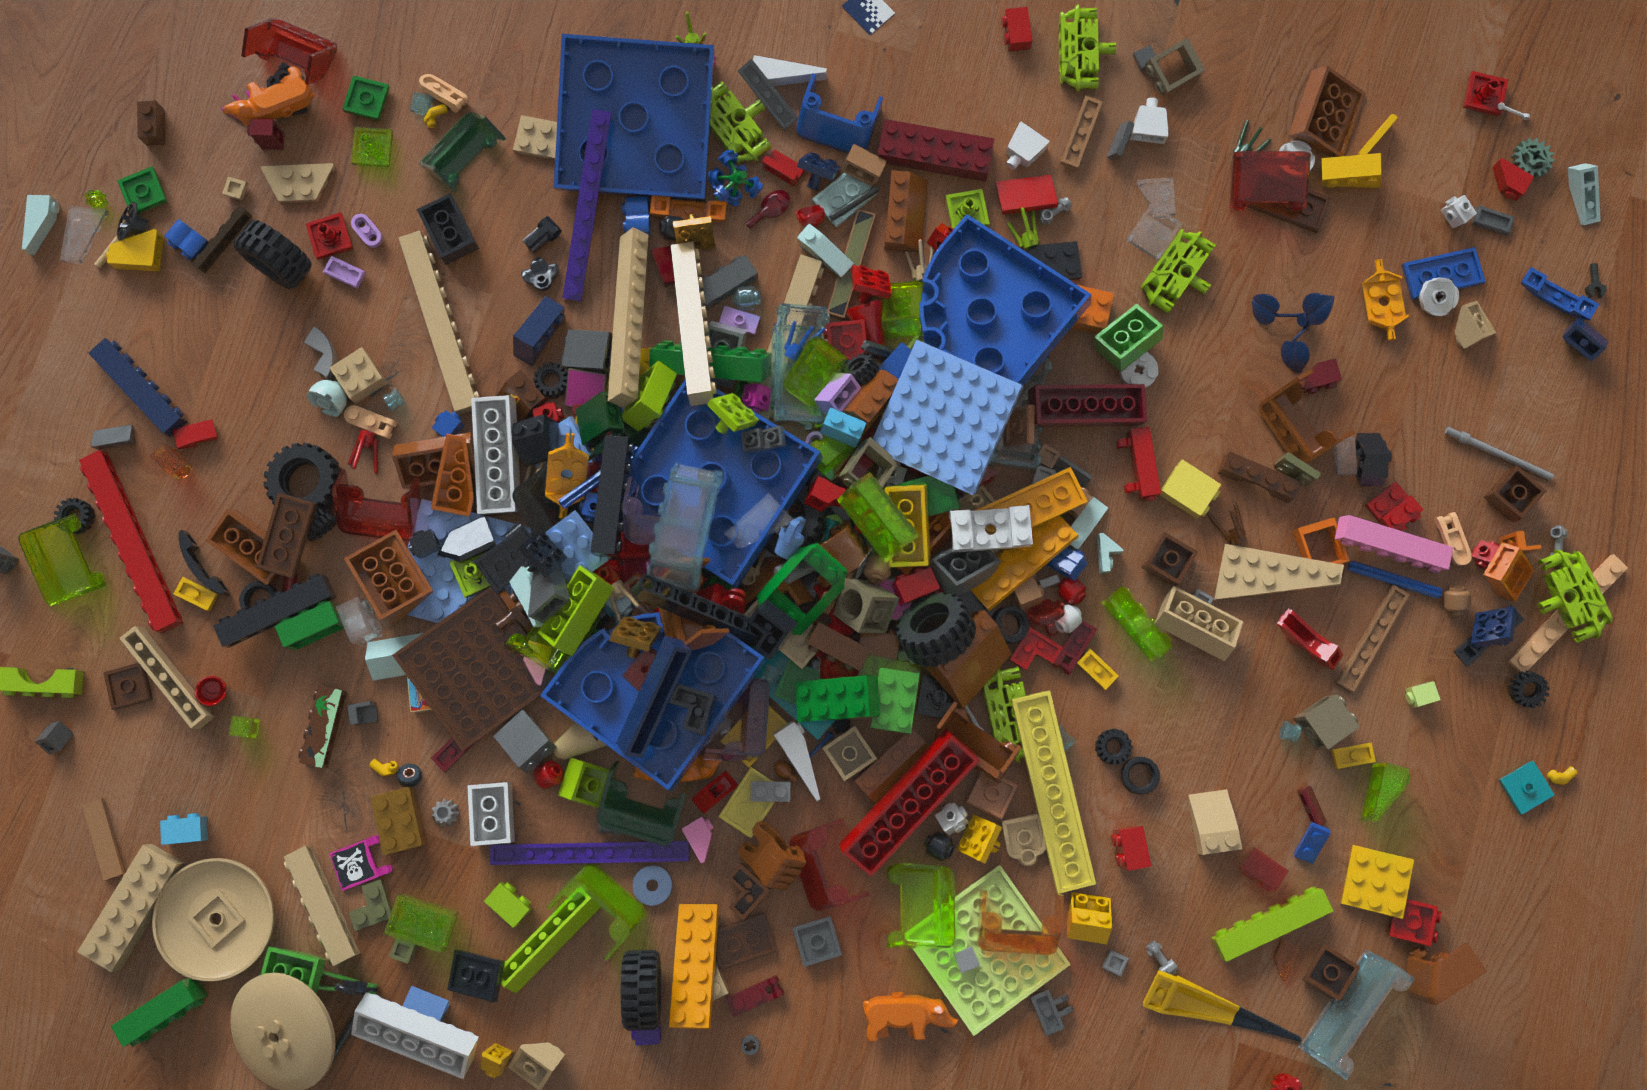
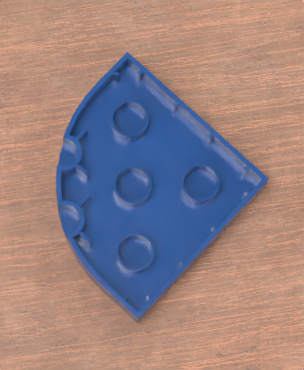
(995, 302)
(600, 699)

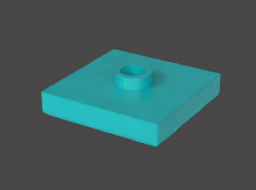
(1526, 787)

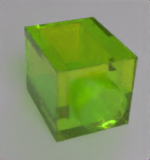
(244, 727)

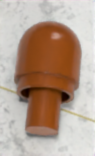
(785, 771)

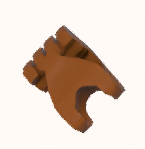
(844, 547)
(772, 860)

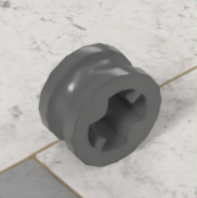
(752, 1051)

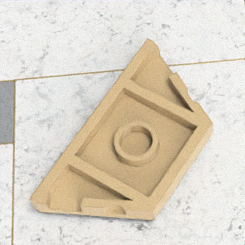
(298, 182)

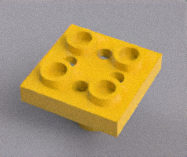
(979, 839)

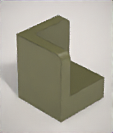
(404, 951)

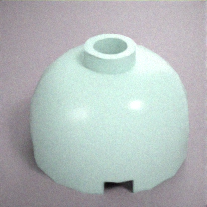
(328, 396)

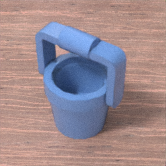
(790, 538)

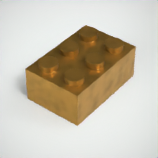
(398, 820)

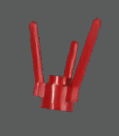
(364, 440)

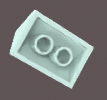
(380, 658)

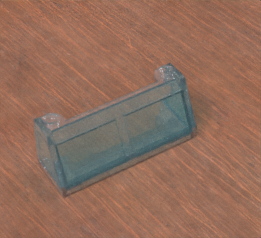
(1344, 1022)

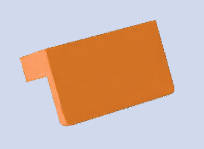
(1518, 539)

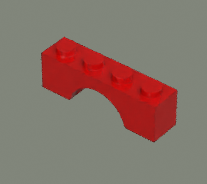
(823, 495)

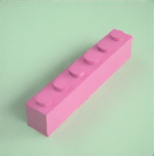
(1393, 543)

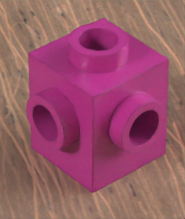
(756, 397)

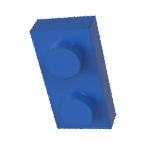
(1312, 842)

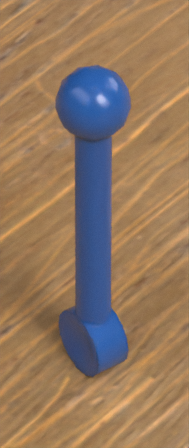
(829, 736)

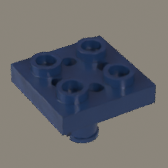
(818, 168)
(1494, 631)

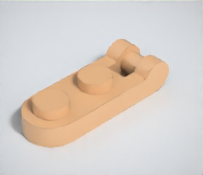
(443, 92)
(369, 421)
(1455, 538)

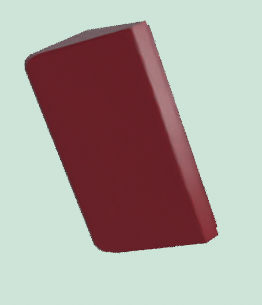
(664, 263)
(1311, 805)

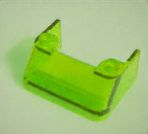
(609, 895)

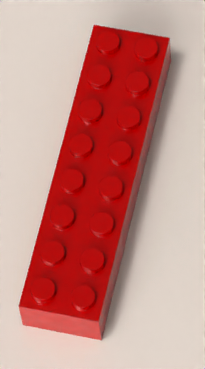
(908, 802)

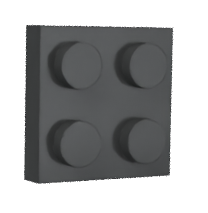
(817, 941)

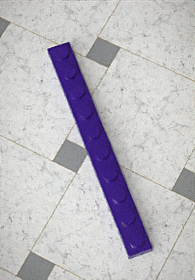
(587, 205)
(588, 853)

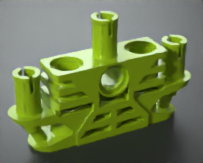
(1068, 48)
(747, 129)
(1165, 266)
(1583, 592)
(997, 708)

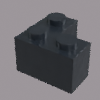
(1373, 459)
(774, 626)
(699, 707)

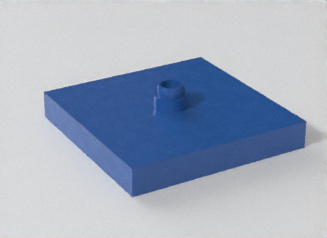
(657, 119)
(690, 437)

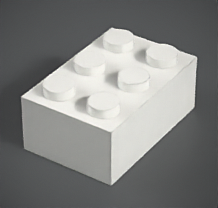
(491, 813)

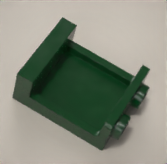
(598, 418)

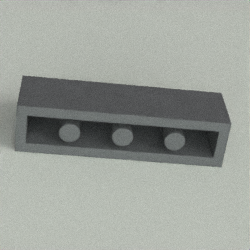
(727, 280)

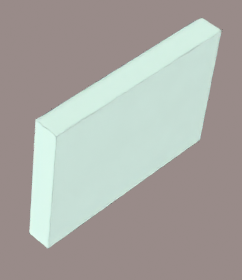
(838, 194)

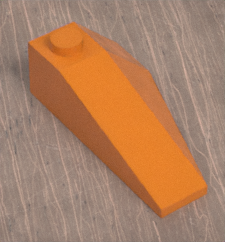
(453, 484)

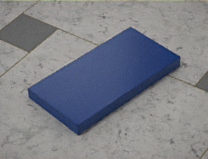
(1459, 266)

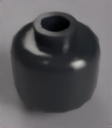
(666, 227)
(939, 846)

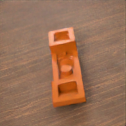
(664, 206)

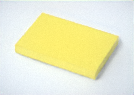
(743, 812)

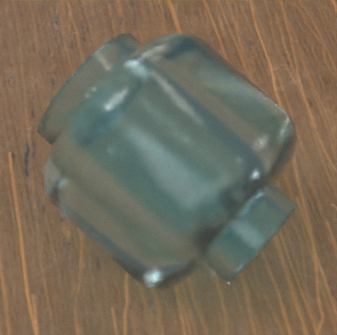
(747, 298)

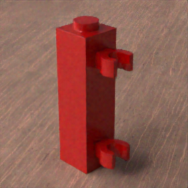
(1143, 462)

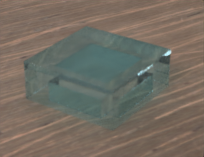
(421, 103)

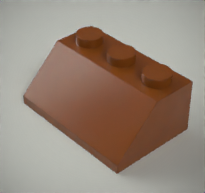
(872, 398)

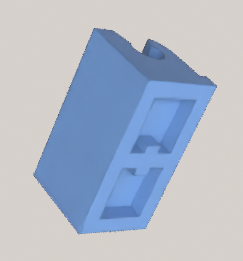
(426, 1003)

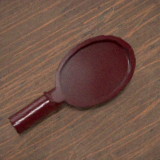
(771, 207)

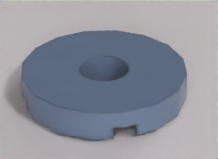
(641, 890)

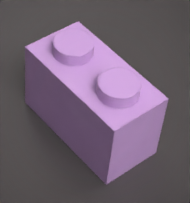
(838, 392)

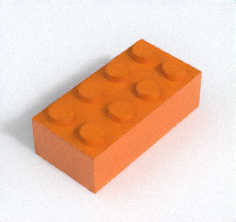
(1097, 314)

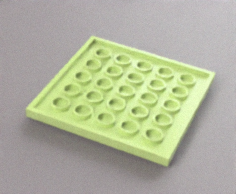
(1002, 977)

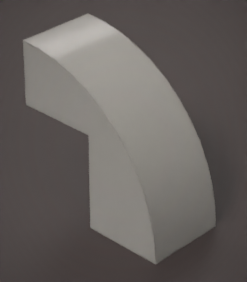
(319, 342)

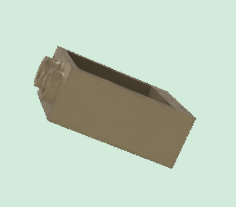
(1190, 59)
(876, 454)

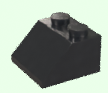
(535, 438)

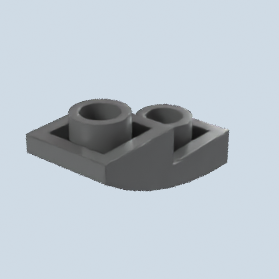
(764, 439)

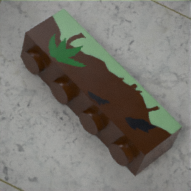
(322, 727)

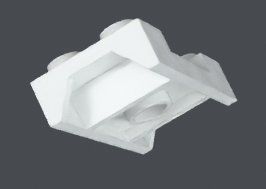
(1011, 527)

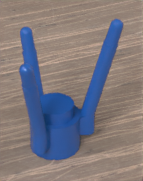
(793, 351)

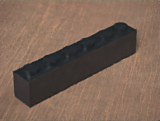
(610, 497)
(269, 612)

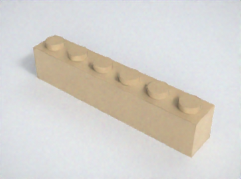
(166, 677)
(321, 905)

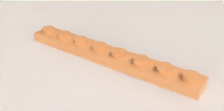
(1554, 626)

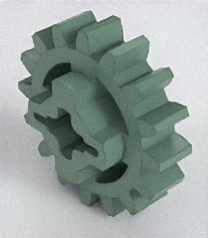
(1533, 155)

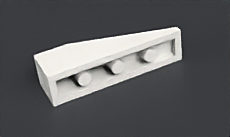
(786, 73)
(795, 747)

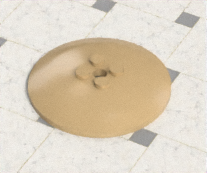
(185, 923)
(300, 1020)

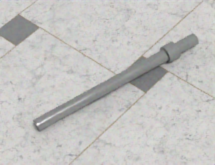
(1465, 438)

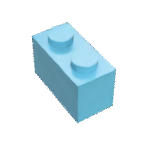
(843, 427)
(183, 830)

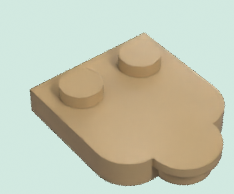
(1023, 838)

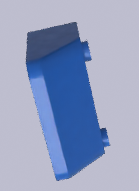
(832, 129)

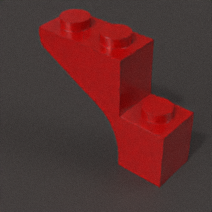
(1306, 638)

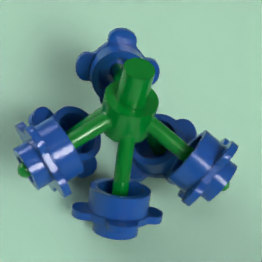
(736, 177)

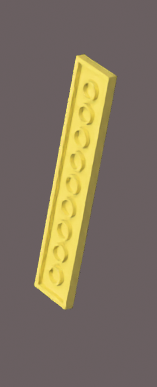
(1053, 791)

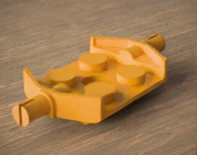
(1388, 286)
(561, 459)

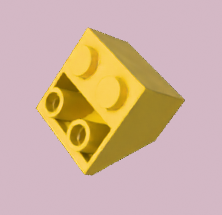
(1089, 918)

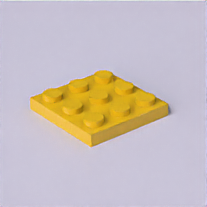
(1377, 881)

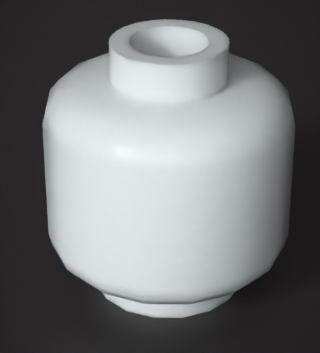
(1070, 620)

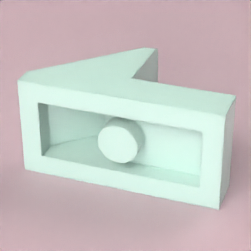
(1105, 547)

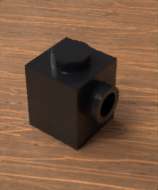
(424, 543)

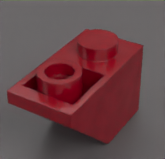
(1324, 375)

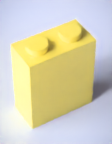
(1190, 489)

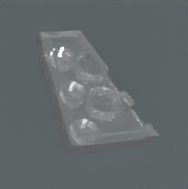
(79, 231)
(757, 519)

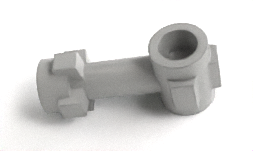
(1046, 215)
(1559, 534)
(1166, 966)

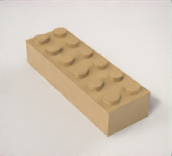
(129, 908)

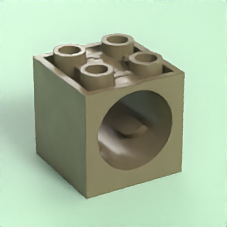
(865, 606)
(1327, 722)

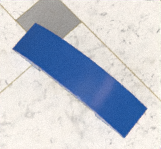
(1558, 297)

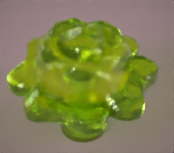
(96, 199)

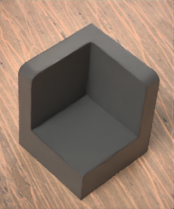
(363, 713)
(54, 737)

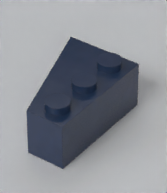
(537, 330)

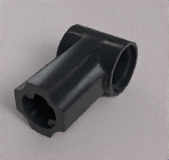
(546, 231)

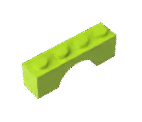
(61, 682)

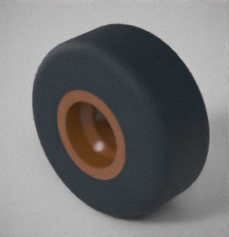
(409, 781)

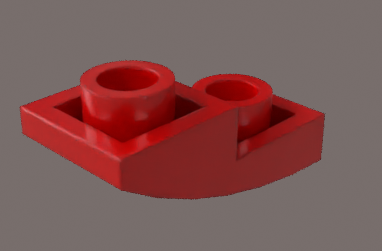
(194, 433)

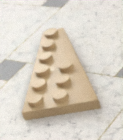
(1264, 572)

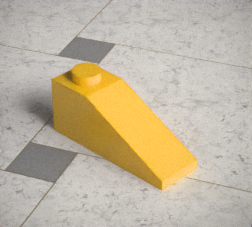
(495, 1060)

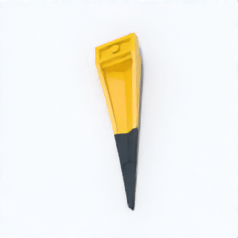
(1183, 998)

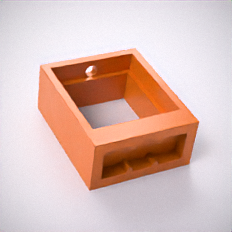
(1331, 526)
(1508, 570)

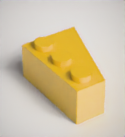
(1352, 171)

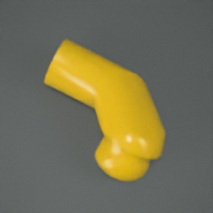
(432, 113)
(384, 769)
(1562, 778)

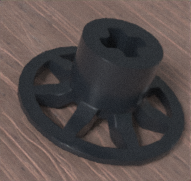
(133, 222)

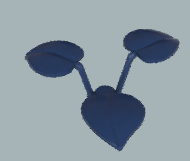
(1316, 311)

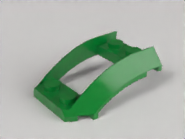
(825, 565)

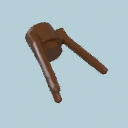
(1236, 534)

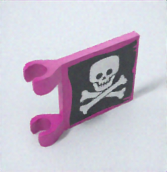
(356, 864)

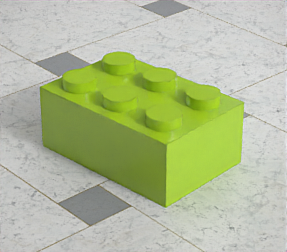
(652, 395)

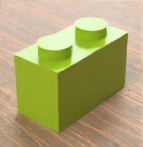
(508, 904)

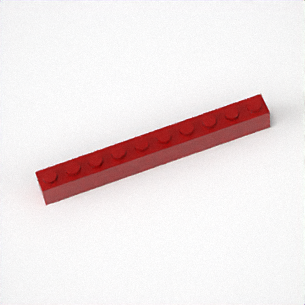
(131, 542)

